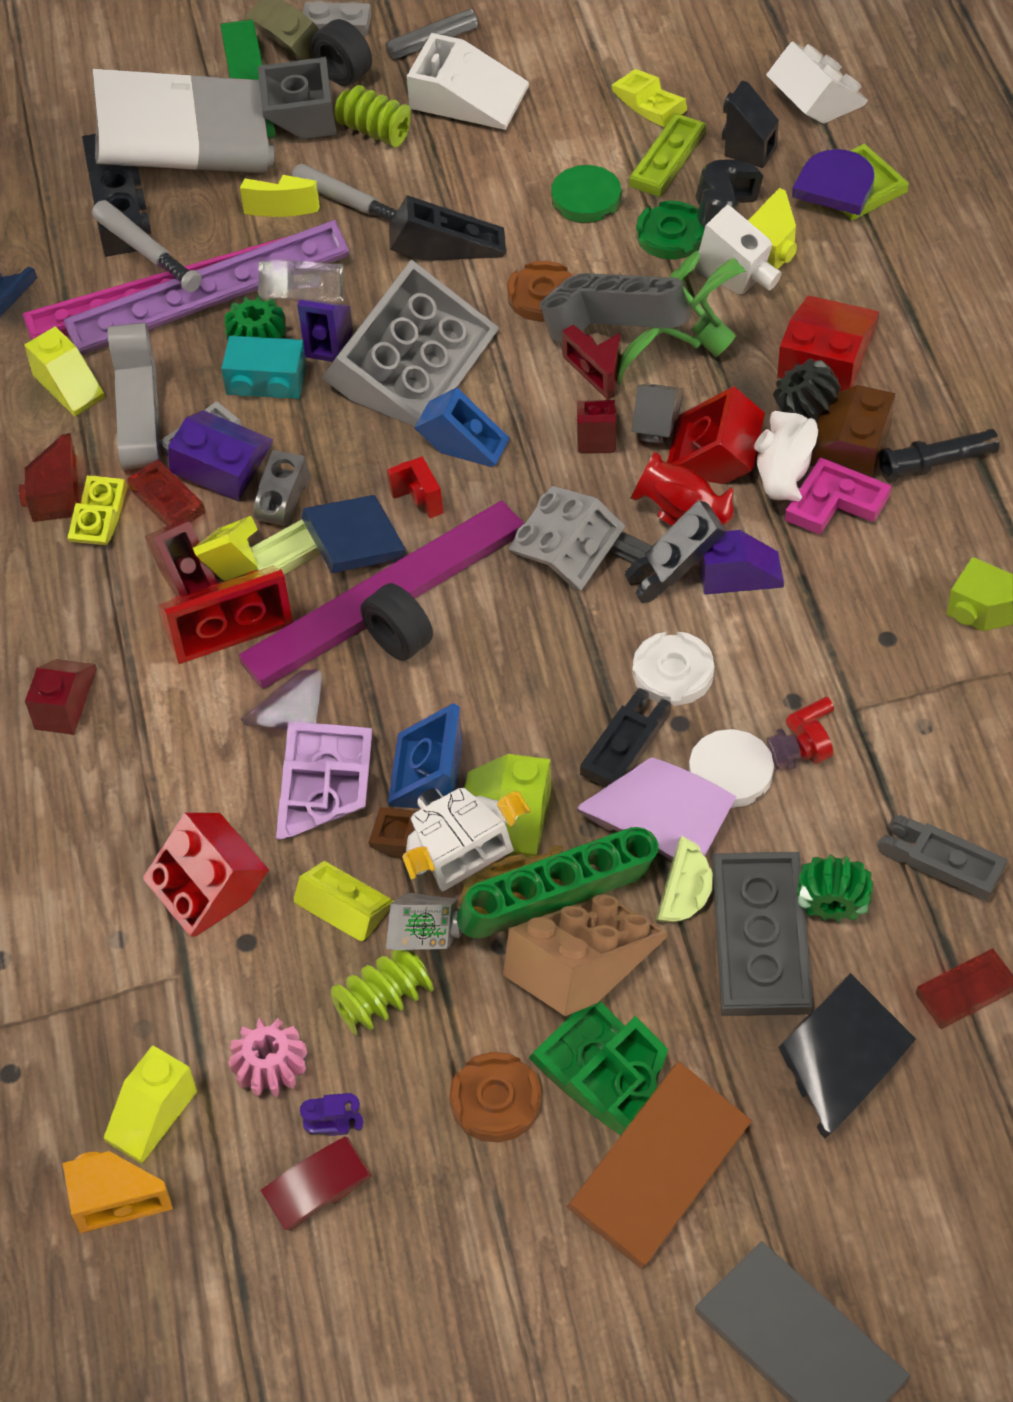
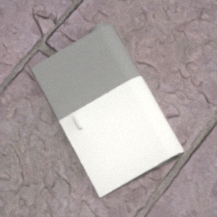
(180, 122)

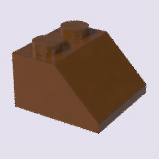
(855, 429)

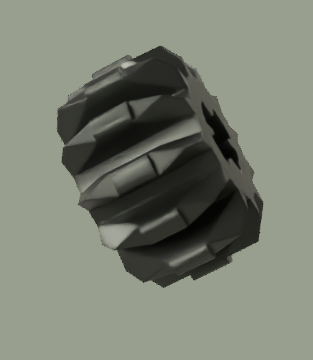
(807, 389)

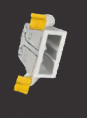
(460, 834)

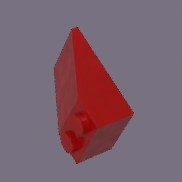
(828, 333)

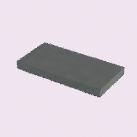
(761, 934)
(797, 1335)

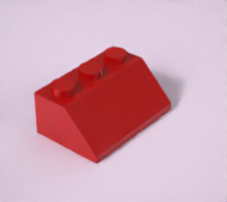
(226, 614)

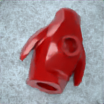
(678, 489)

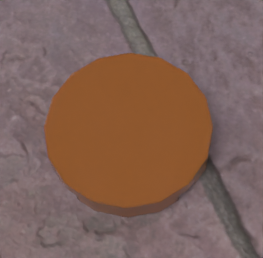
(532, 285)
(495, 1097)

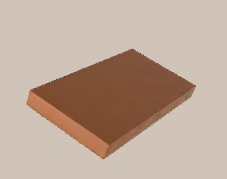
(659, 1164)

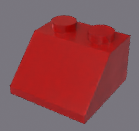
(718, 437)

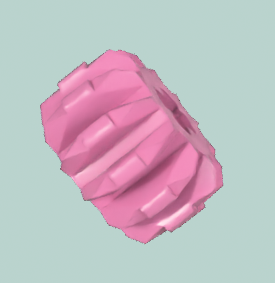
(267, 1057)

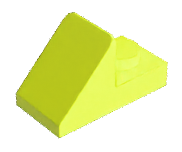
(228, 550)

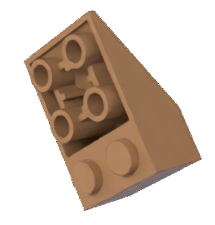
(579, 952)

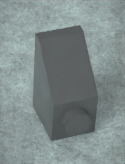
(656, 411)

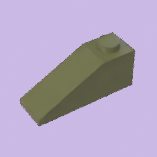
(284, 26)

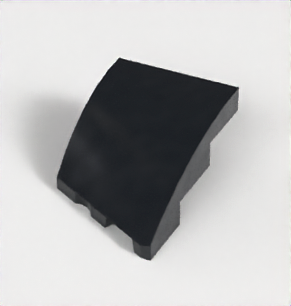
(843, 1051)

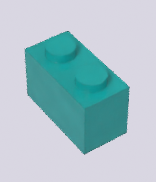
(264, 367)

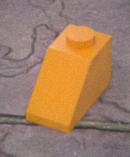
(111, 1191)

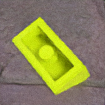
(341, 900)

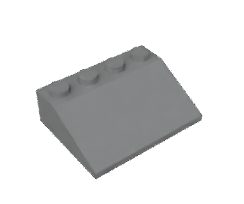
(410, 347)

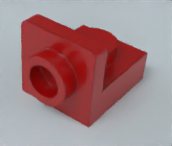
(416, 479)

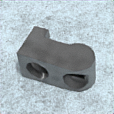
(281, 488)

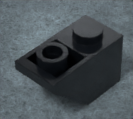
(749, 127)

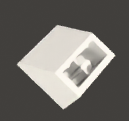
(816, 83)

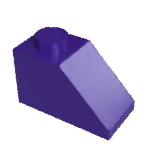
(324, 328)
(740, 564)

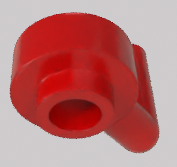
(809, 732)

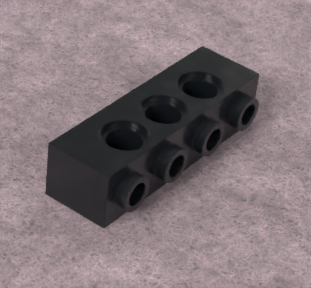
(117, 187)

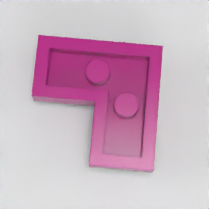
(835, 487)

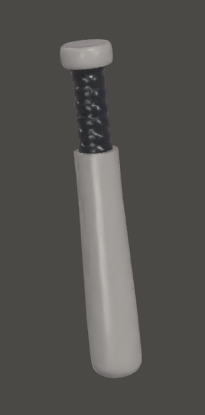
(343, 193)
(138, 239)

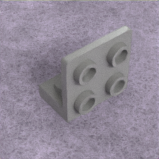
(568, 534)

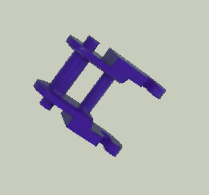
(330, 1114)

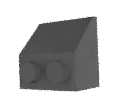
(298, 97)

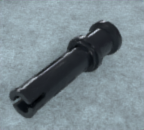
(921, 457)

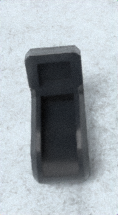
(726, 183)

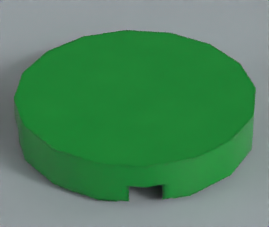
(586, 193)
(670, 230)

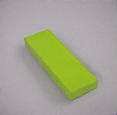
(667, 155)

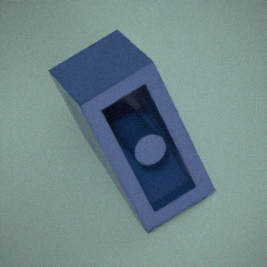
(461, 429)

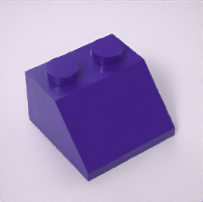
(217, 453)

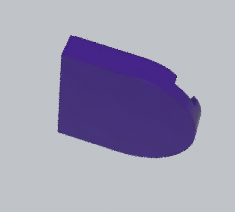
(836, 180)

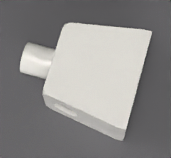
(736, 237)

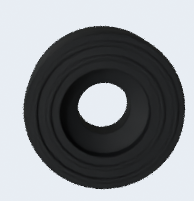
(345, 51)
(396, 621)

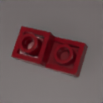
(316, 1182)

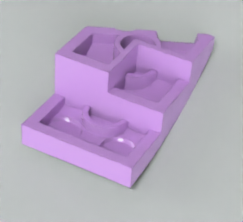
(322, 775)
(664, 802)

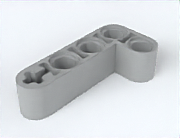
(135, 395)

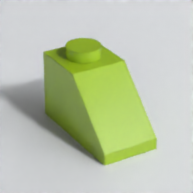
(982, 596)

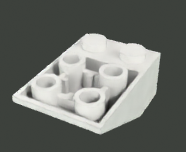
(463, 83)

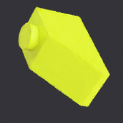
(777, 224)
(63, 371)
(149, 1103)

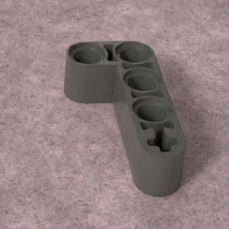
(615, 301)

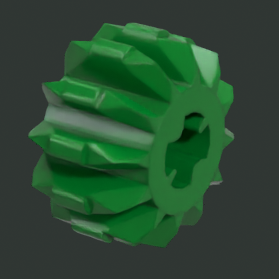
(256, 319)
(835, 888)

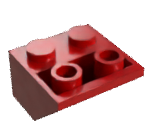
(204, 871)

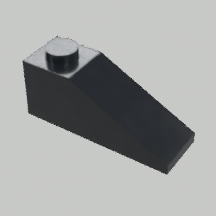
(442, 234)

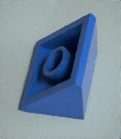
(427, 757)

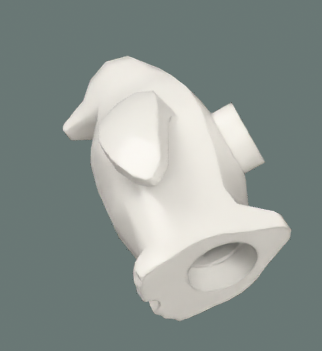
(785, 454)

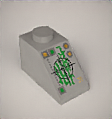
(422, 922)

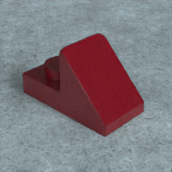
(593, 361)
(596, 426)

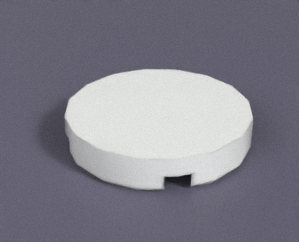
(673, 668)
(735, 763)

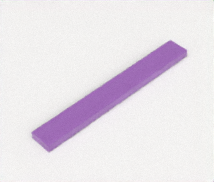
(219, 284)

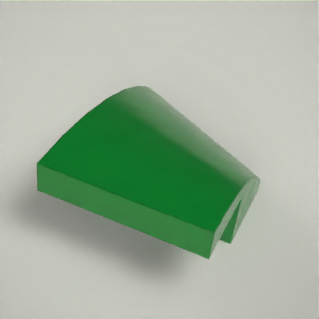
(603, 1063)

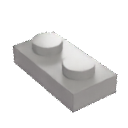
(355, 13)

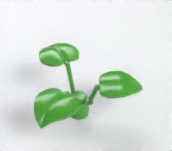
(708, 328)

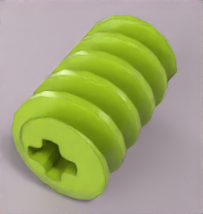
(373, 115)
(379, 988)

